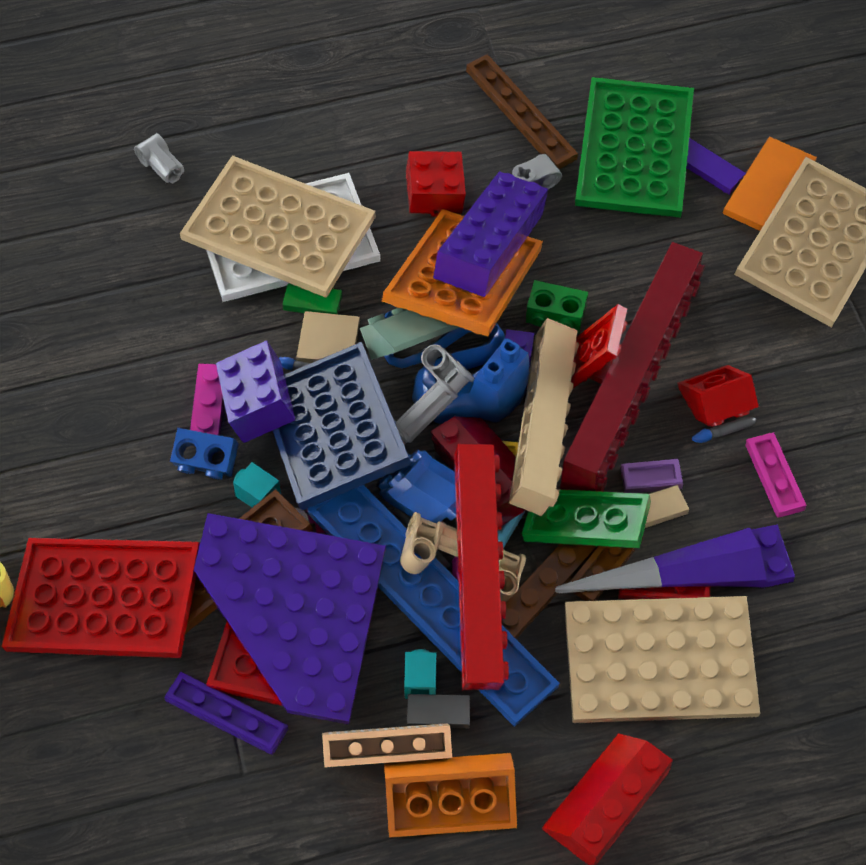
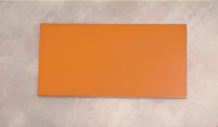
(765, 183)

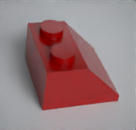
(719, 395)

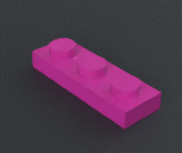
(207, 401)
(775, 475)

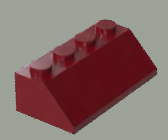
(476, 431)

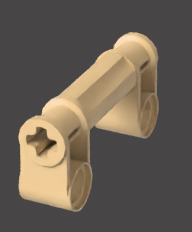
(426, 537)

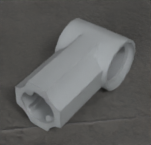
(157, 155)

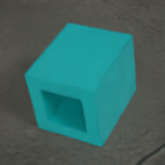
(254, 484)
(420, 672)

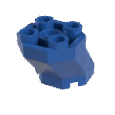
(422, 488)

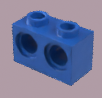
(206, 447)

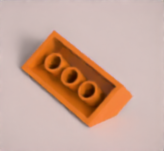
(450, 795)

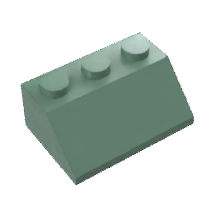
(400, 331)

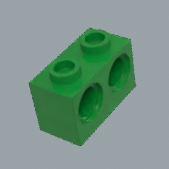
(558, 302)

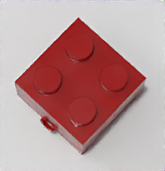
(435, 182)

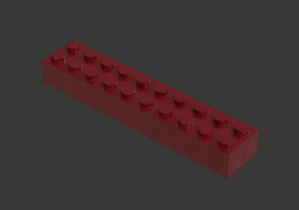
(632, 371)

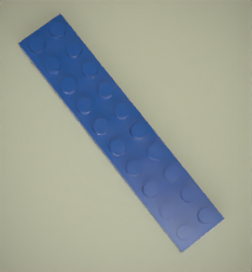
(431, 598)

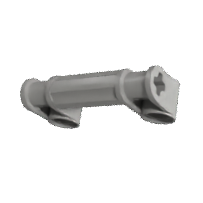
(450, 378)

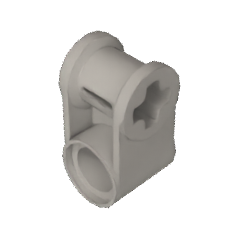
(539, 170)

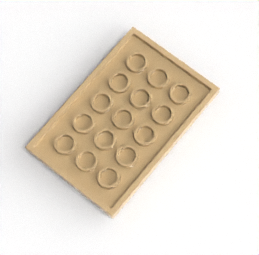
(278, 226)
(811, 243)
(661, 659)

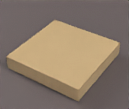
(325, 335)

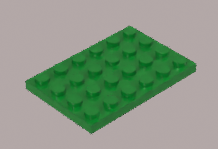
(635, 147)

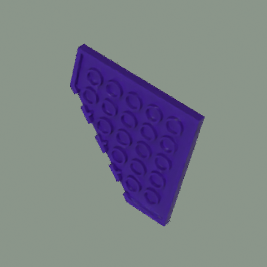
(295, 606)

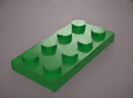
(591, 519)

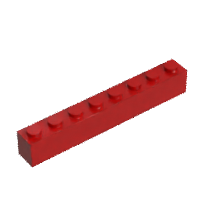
(479, 568)

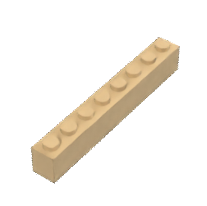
(544, 418)

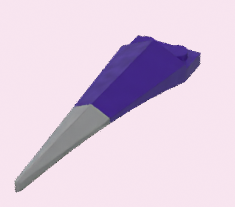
(731, 560)

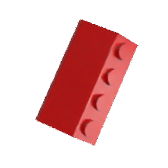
(608, 797)

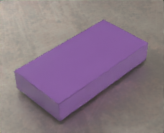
(651, 476)

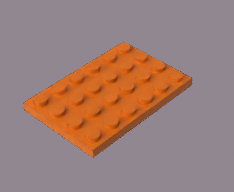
(419, 292)

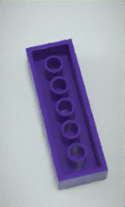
(490, 234)

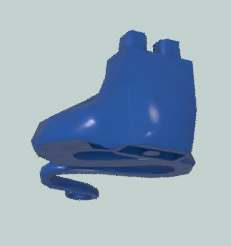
(496, 386)

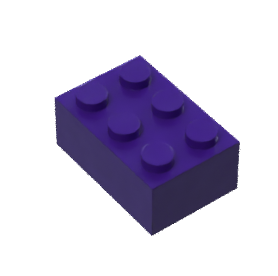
(255, 391)

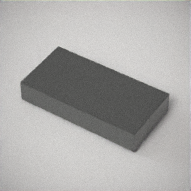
(439, 709)

